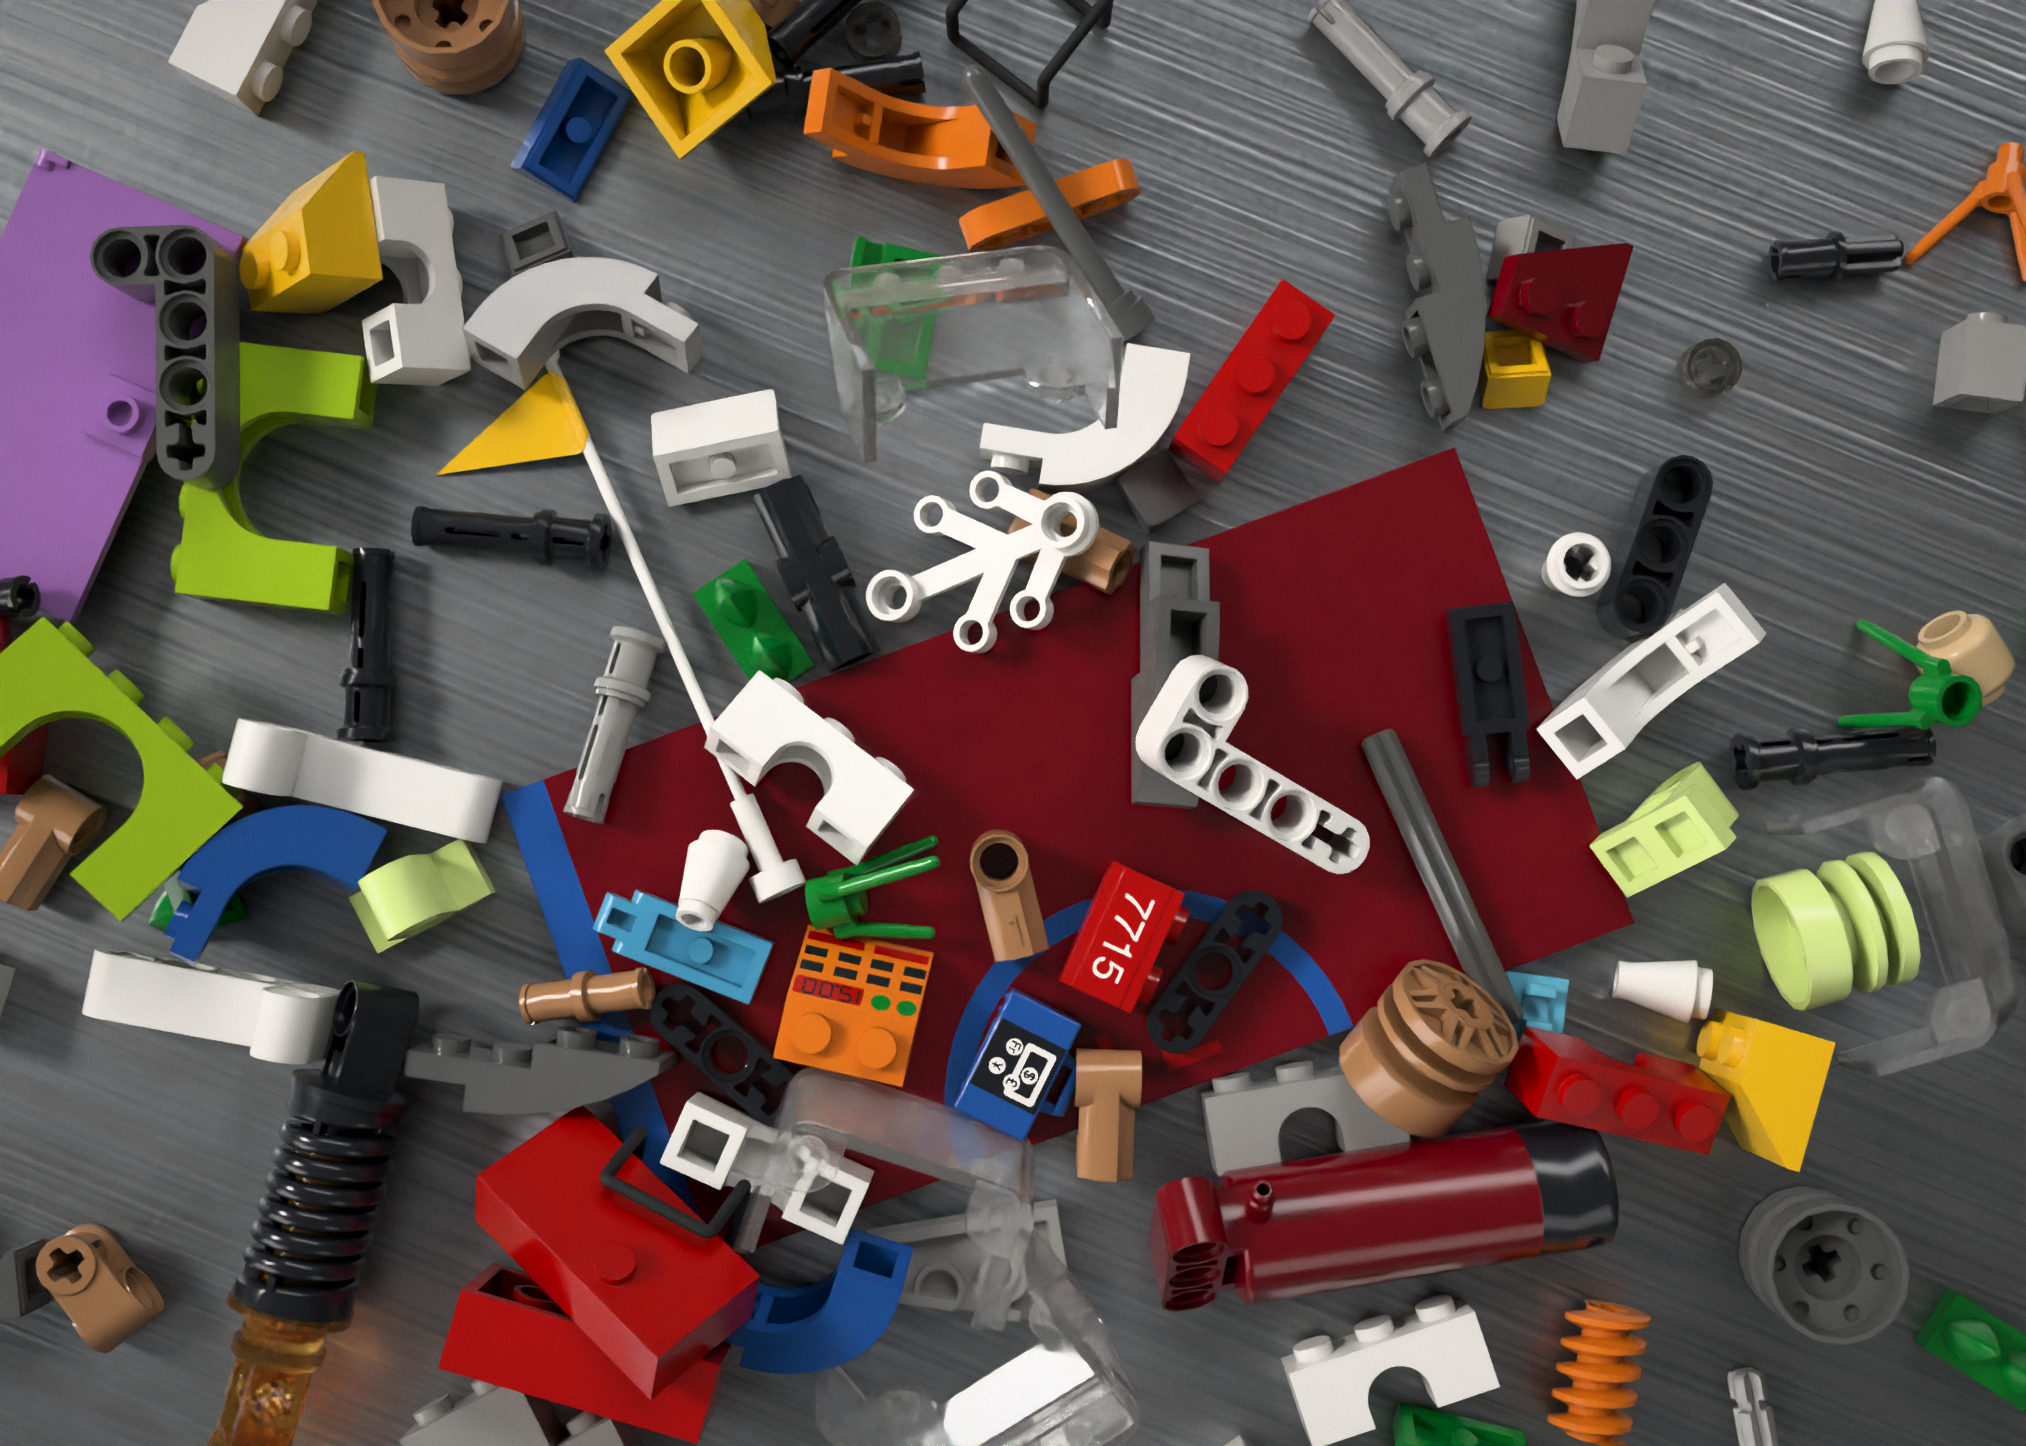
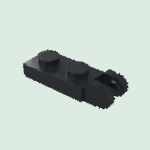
(1489, 687)

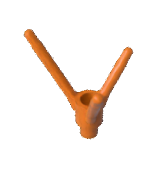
(1999, 193)

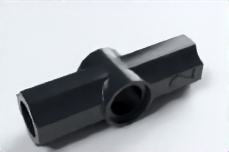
(815, 572)

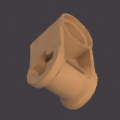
(105, 1292)

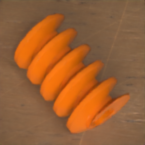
(1601, 1372)

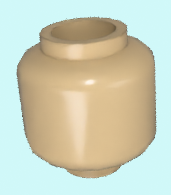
(1972, 649)

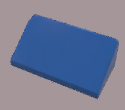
(572, 129)

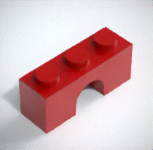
(1250, 381)
(1646, 1101)

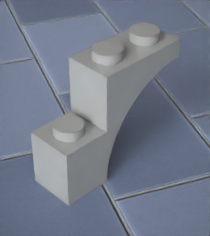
(1604, 75)
(510, 1419)

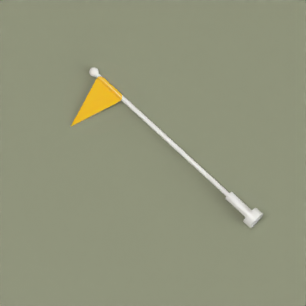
(548, 426)

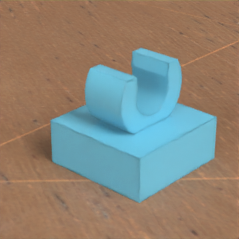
(1541, 1000)

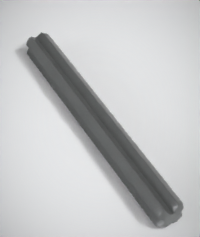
(1438, 869)

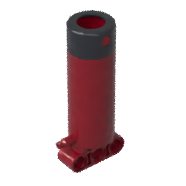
(1383, 1214)

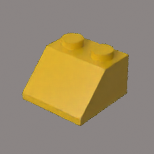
(695, 66)
(316, 244)
(1771, 1079)

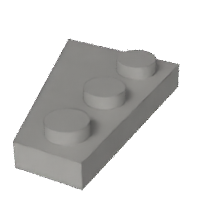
(950, 1270)

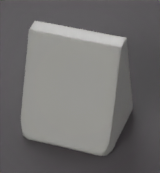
(1522, 236)

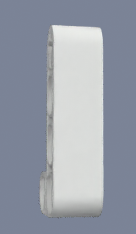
(361, 780)
(1255, 785)
(270, 1014)

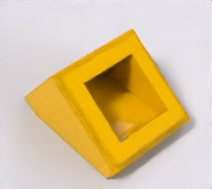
(1513, 371)

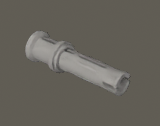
(1408, 92)
(620, 696)

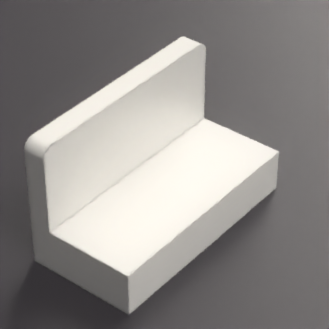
(719, 447)

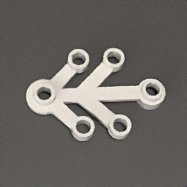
(993, 558)

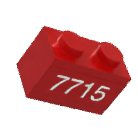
(1123, 937)

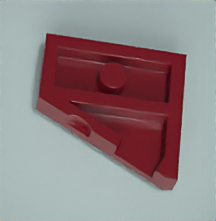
(1562, 296)

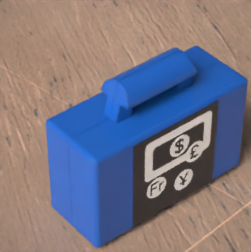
(1019, 1066)

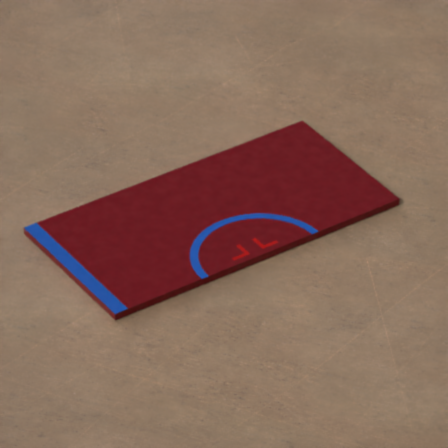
(1337, 637)

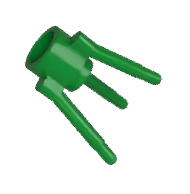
(1935, 695)
(842, 894)

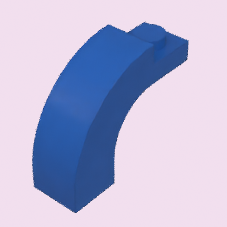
(276, 840)
(828, 1320)

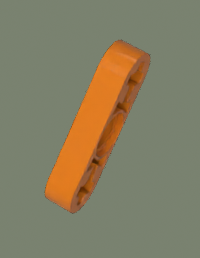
(1022, 217)

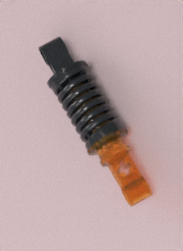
(317, 1213)

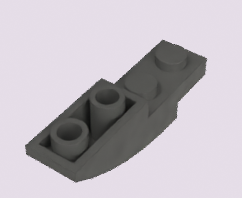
(1450, 319)
(1173, 625)
(558, 1075)

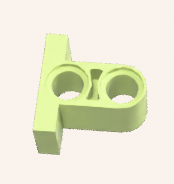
(1669, 832)
(419, 893)

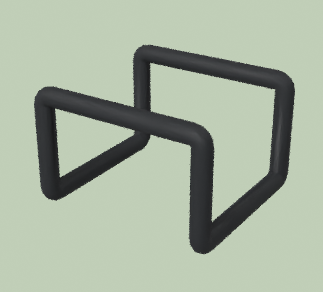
(1098, 14)
(732, 1208)

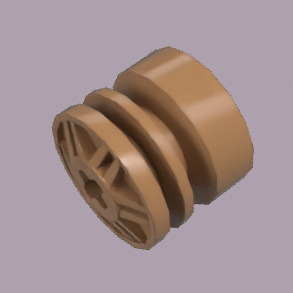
(458, 56)
(1428, 1048)

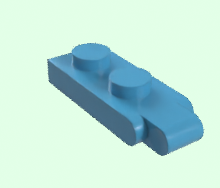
(717, 959)

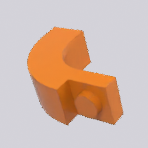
(908, 138)

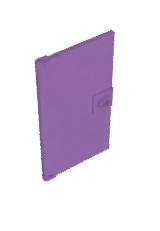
(74, 376)

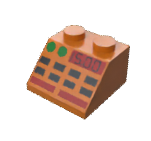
(854, 1006)

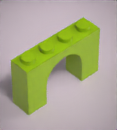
(220, 548)
(181, 804)

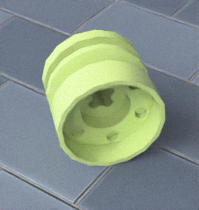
(1835, 930)

